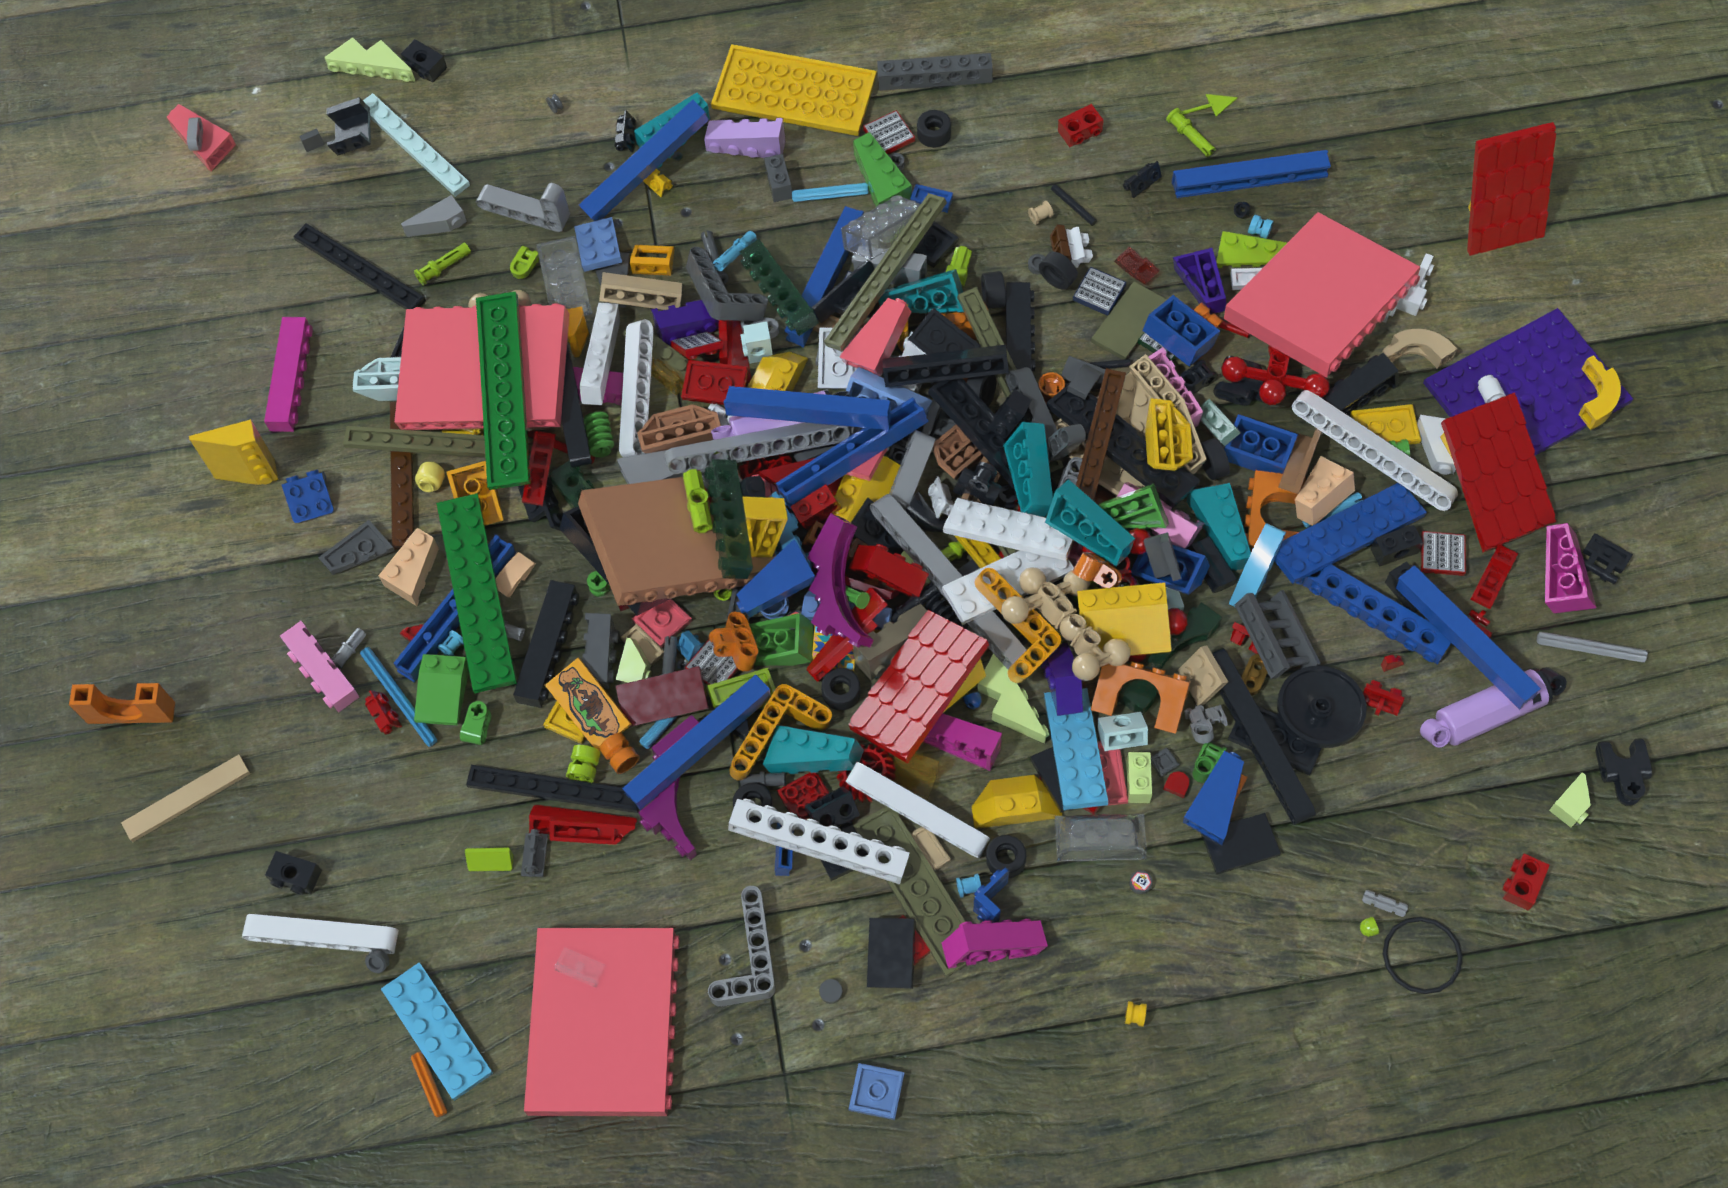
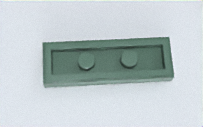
(1218, 423)

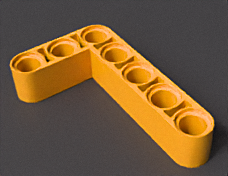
(1036, 638)
(769, 724)

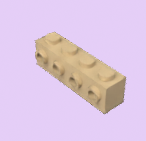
(640, 291)

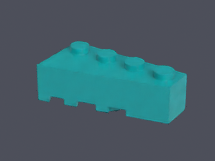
(650, 128)
(929, 293)
(1030, 468)
(1222, 522)
(1088, 524)
(804, 750)

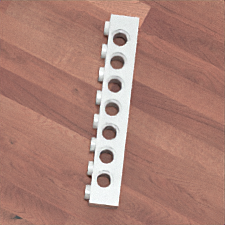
(825, 851)

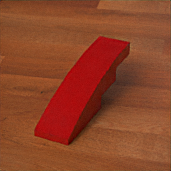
(539, 468)

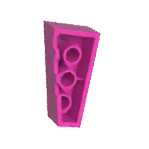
(1566, 575)
(965, 740)
(993, 941)

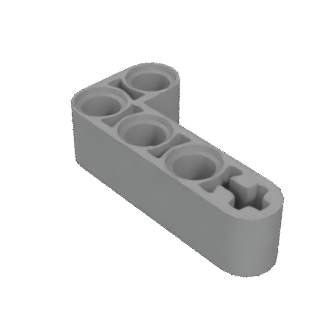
(911, 468)

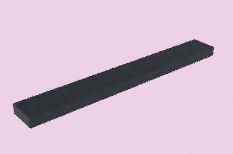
(358, 268)
(550, 788)

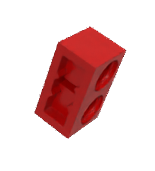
(1080, 125)
(816, 507)
(1529, 883)

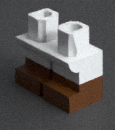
(1071, 244)

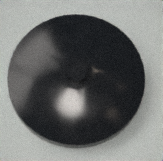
(1321, 706)

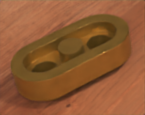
(1254, 676)

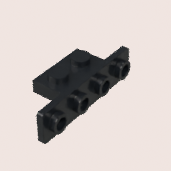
(844, 293)
(550, 507)

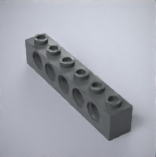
(935, 71)

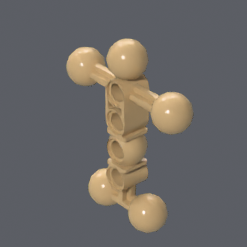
(1059, 611)

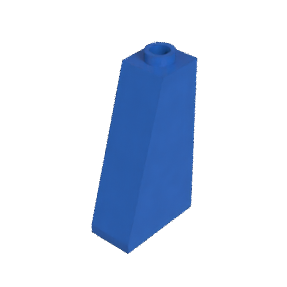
(776, 581)
(1214, 803)

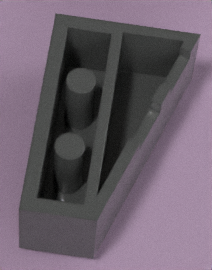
(600, 647)

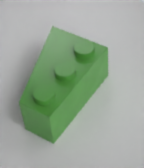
(1137, 509)

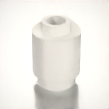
(1490, 388)

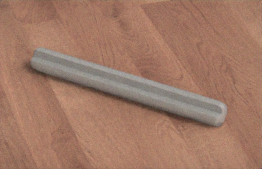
(1593, 647)

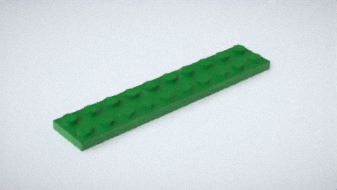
(502, 391)
(476, 593)

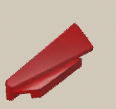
(732, 348)
(839, 647)
(579, 825)

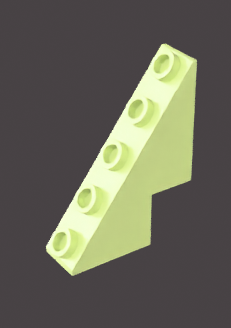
(375, 61)
(1012, 705)

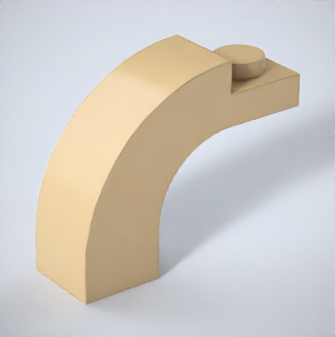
(1421, 342)

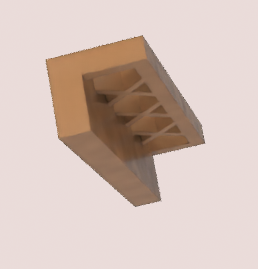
(1299, 462)

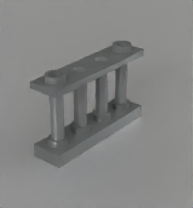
(1264, 639)

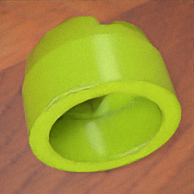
(724, 595)
(1369, 927)

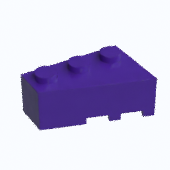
(1202, 278)
(683, 321)
(1063, 684)

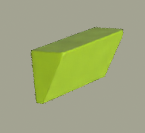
(489, 859)

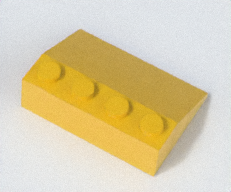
(236, 454)
(855, 491)
(1131, 614)

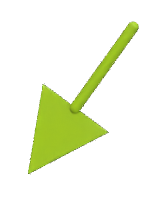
(1216, 102)

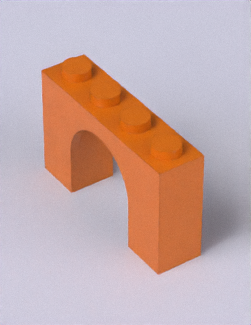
(1264, 491)
(1172, 691)
(150, 705)

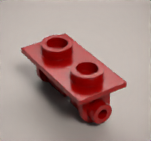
(379, 704)

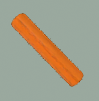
(428, 1084)

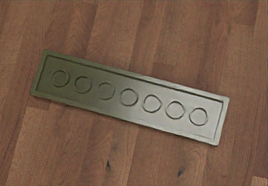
(920, 888)

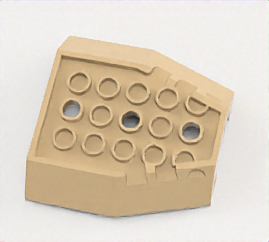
(1141, 385)

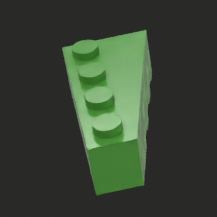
(879, 171)

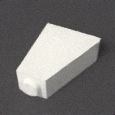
(1437, 454)

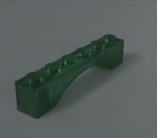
(1201, 625)

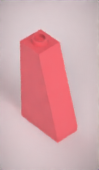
(215, 141)
(877, 337)

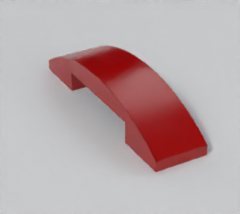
(1494, 576)

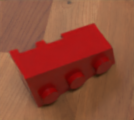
(890, 569)

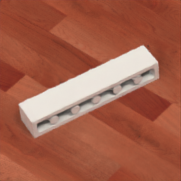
(600, 354)

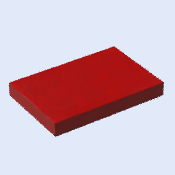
(710, 381)

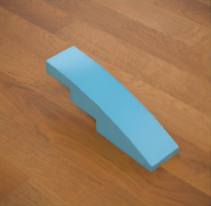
(1259, 563)

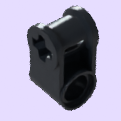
(1198, 377)

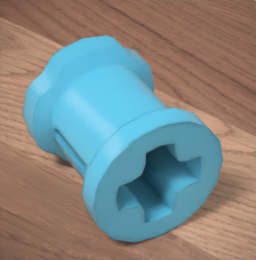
(451, 644)
(968, 885)

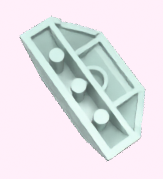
(378, 379)

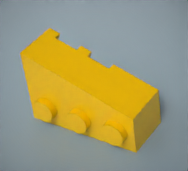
(764, 524)

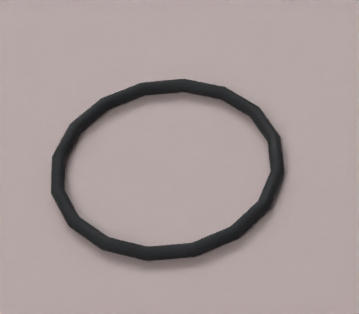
(1402, 983)

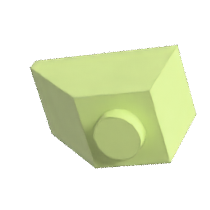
(633, 663)
(1573, 802)

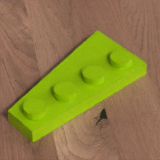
(1246, 250)

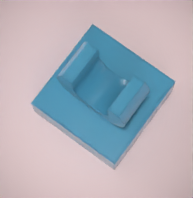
(689, 645)

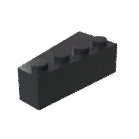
(1363, 384)

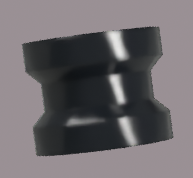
(1007, 502)

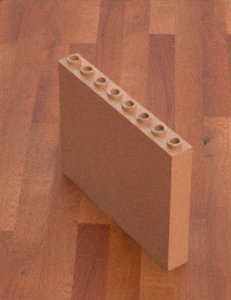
(651, 544)

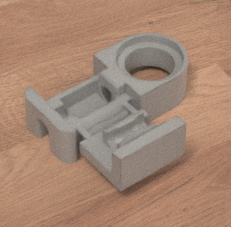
(1203, 721)

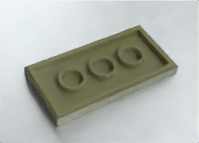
(1126, 321)

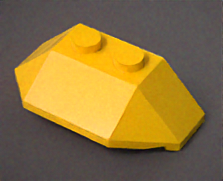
(778, 372)
(1167, 436)
(1013, 802)

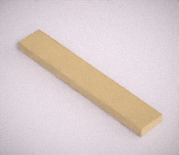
(185, 798)

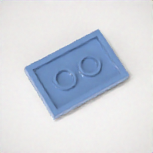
(598, 244)

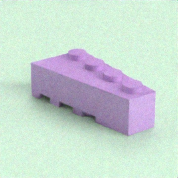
(746, 137)

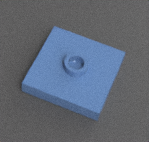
(876, 1091)

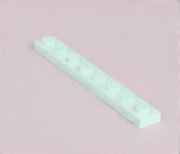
(416, 146)

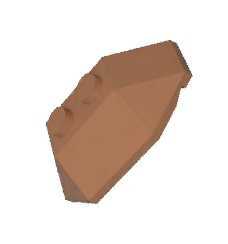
(677, 428)
(955, 452)

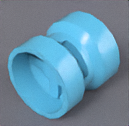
(1256, 224)

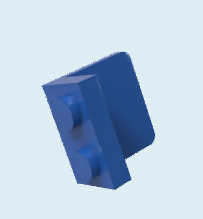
(307, 496)
(982, 901)

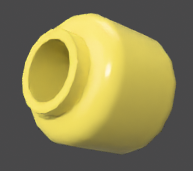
(430, 476)

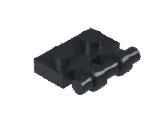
(1608, 554)

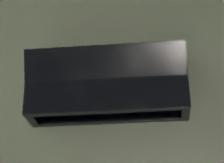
(1219, 573)

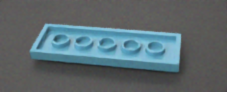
(1076, 756)
(437, 1031)

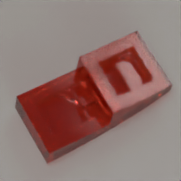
(1135, 266)

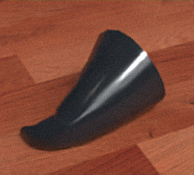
(923, 515)

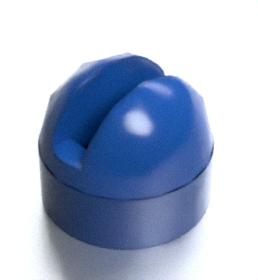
(973, 700)

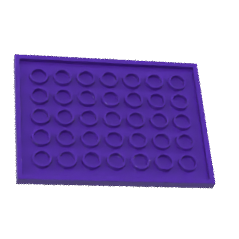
(1541, 367)

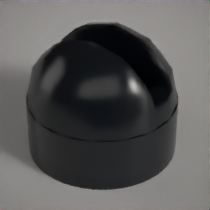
(1237, 209)

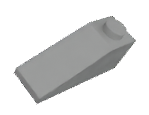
(436, 219)

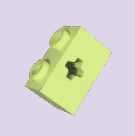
(1139, 777)

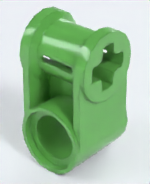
(475, 727)
(1208, 759)

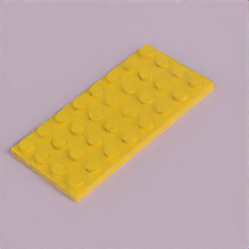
(794, 89)

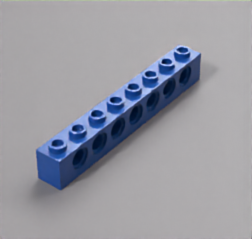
(1382, 607)

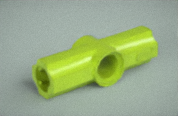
(960, 262)
(698, 510)

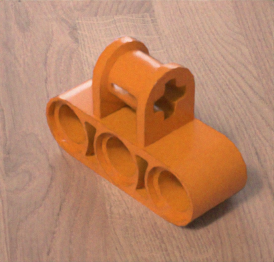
(1095, 568)
(736, 641)

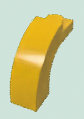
(1608, 393)

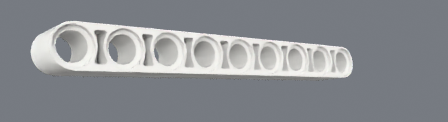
(1375, 450)

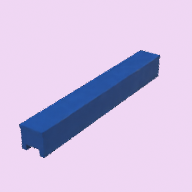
(644, 161)
(1250, 174)
(826, 270)
(808, 407)
(851, 453)
(445, 619)
(1467, 637)
(697, 742)

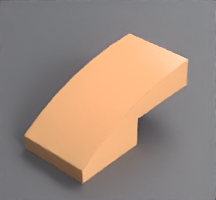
(514, 571)

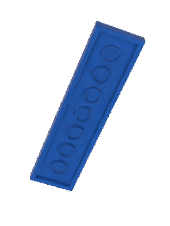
(1347, 532)

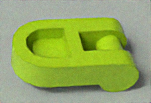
(520, 267)

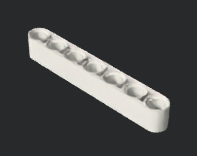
(635, 385)
(917, 810)
(319, 933)

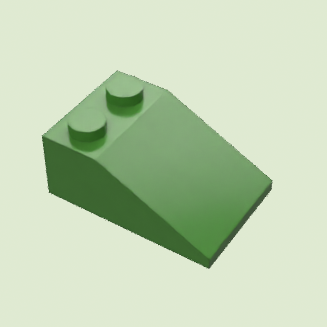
(781, 645)
(440, 689)

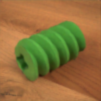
(599, 434)

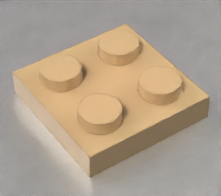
(1204, 675)

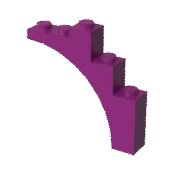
(830, 557)
(662, 812)

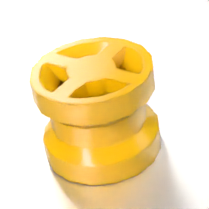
(1135, 1013)

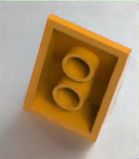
(473, 480)

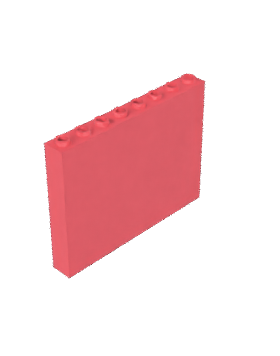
(1322, 294)
(442, 367)
(608, 1043)

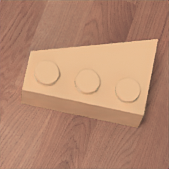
(1323, 491)
(410, 566)

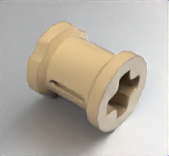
(1040, 212)

